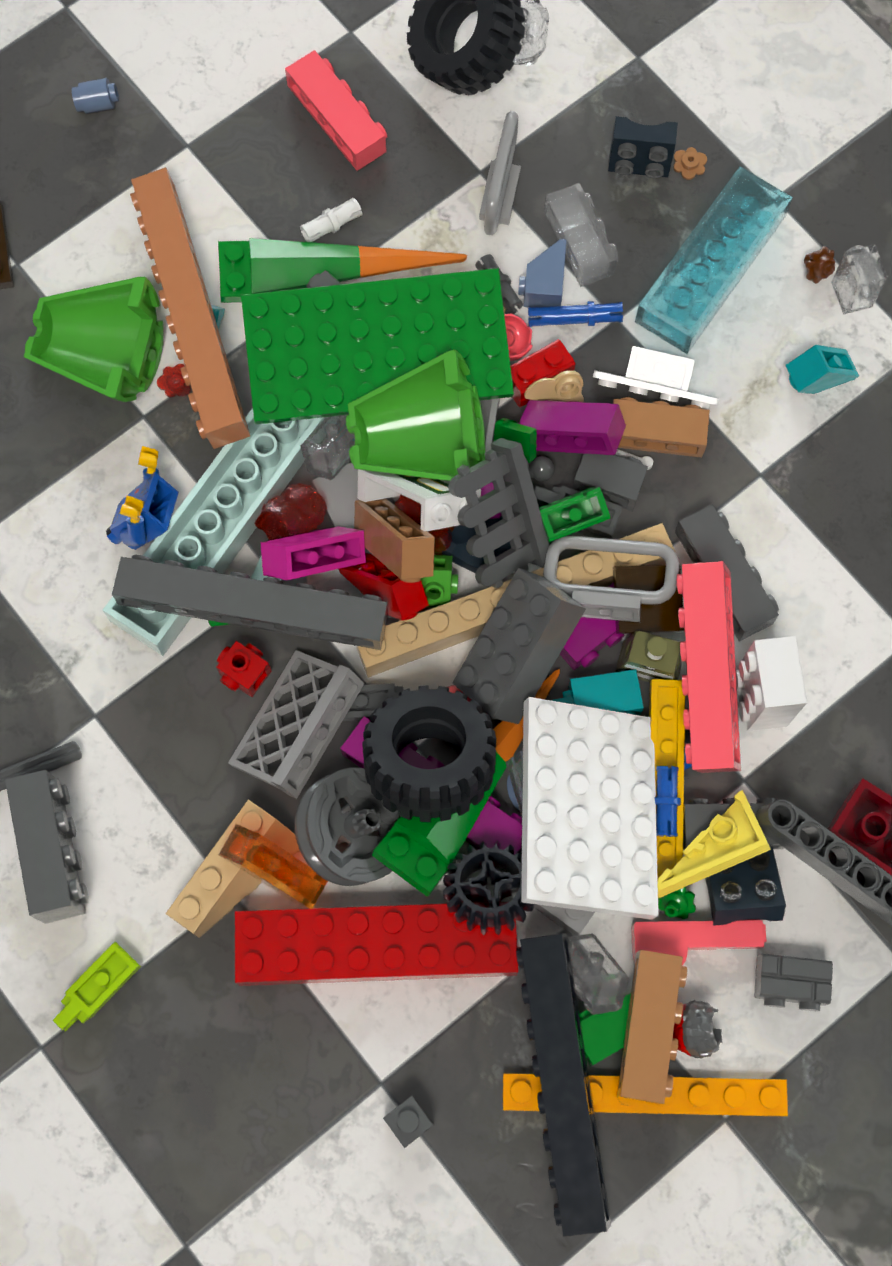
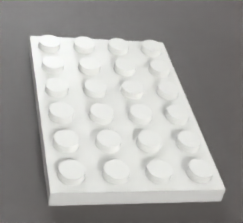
(588, 810)

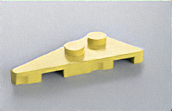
(723, 844)

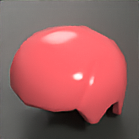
(518, 336)

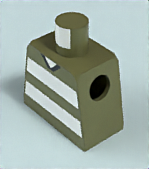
(651, 656)

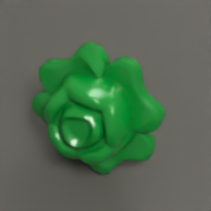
(678, 903)

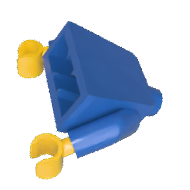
(146, 509)

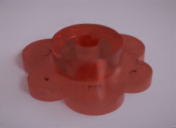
(168, 379)

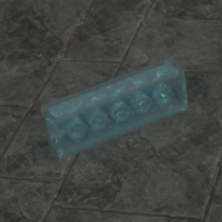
(713, 260)

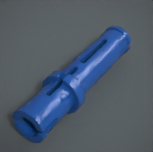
(575, 314)

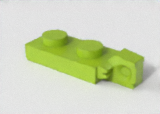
(96, 986)

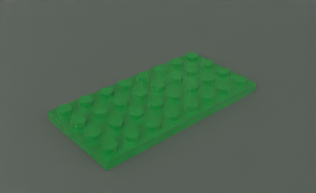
(339, 342)

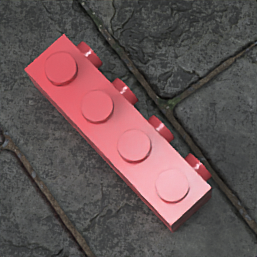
(336, 109)

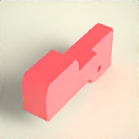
(680, 936)

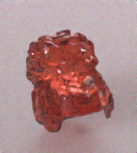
(292, 512)

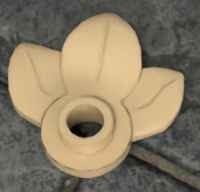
(563, 387)

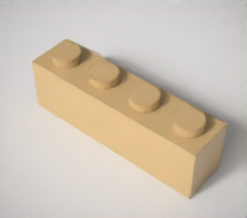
(220, 884)

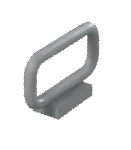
(501, 179)
(607, 601)

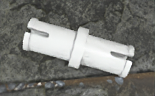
(331, 220)

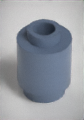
(95, 96)

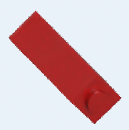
(376, 579)

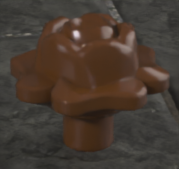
(819, 264)

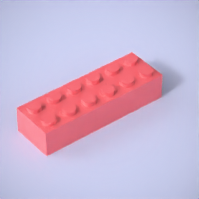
(710, 667)

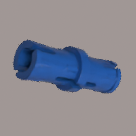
(667, 801)

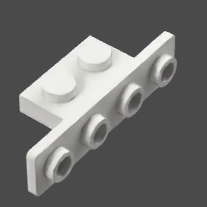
(657, 373)

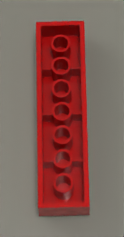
(367, 945)

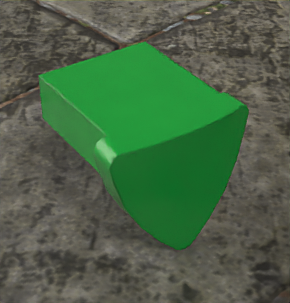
(519, 433)

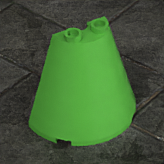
(101, 337)
(420, 422)

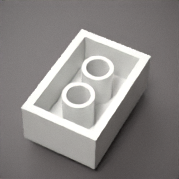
(770, 683)

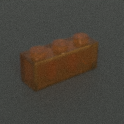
(273, 866)

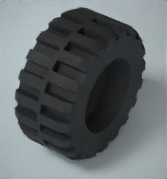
(481, 58)
(422, 716)

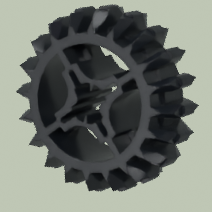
(505, 883)

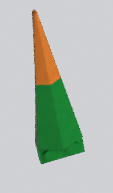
(289, 265)
(423, 850)

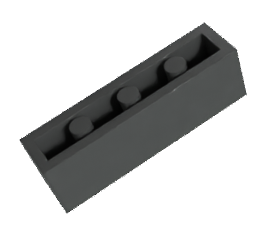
(709, 540)

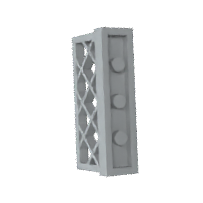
(314, 730)

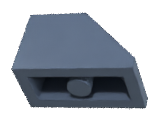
(544, 278)

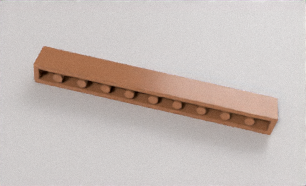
(189, 309)

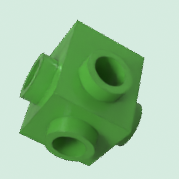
(442, 584)

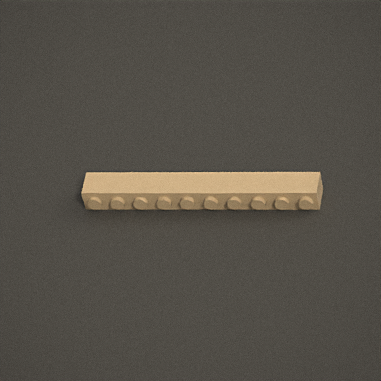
(468, 615)

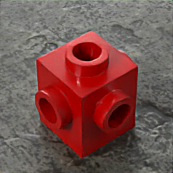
(242, 668)

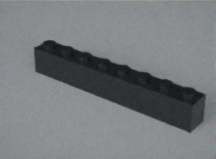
(565, 1085)

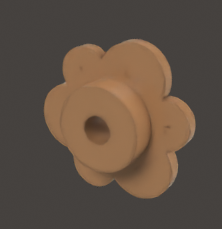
(687, 168)

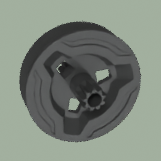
(323, 826)

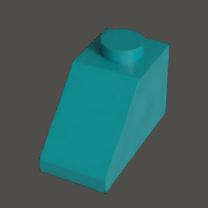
(821, 369)

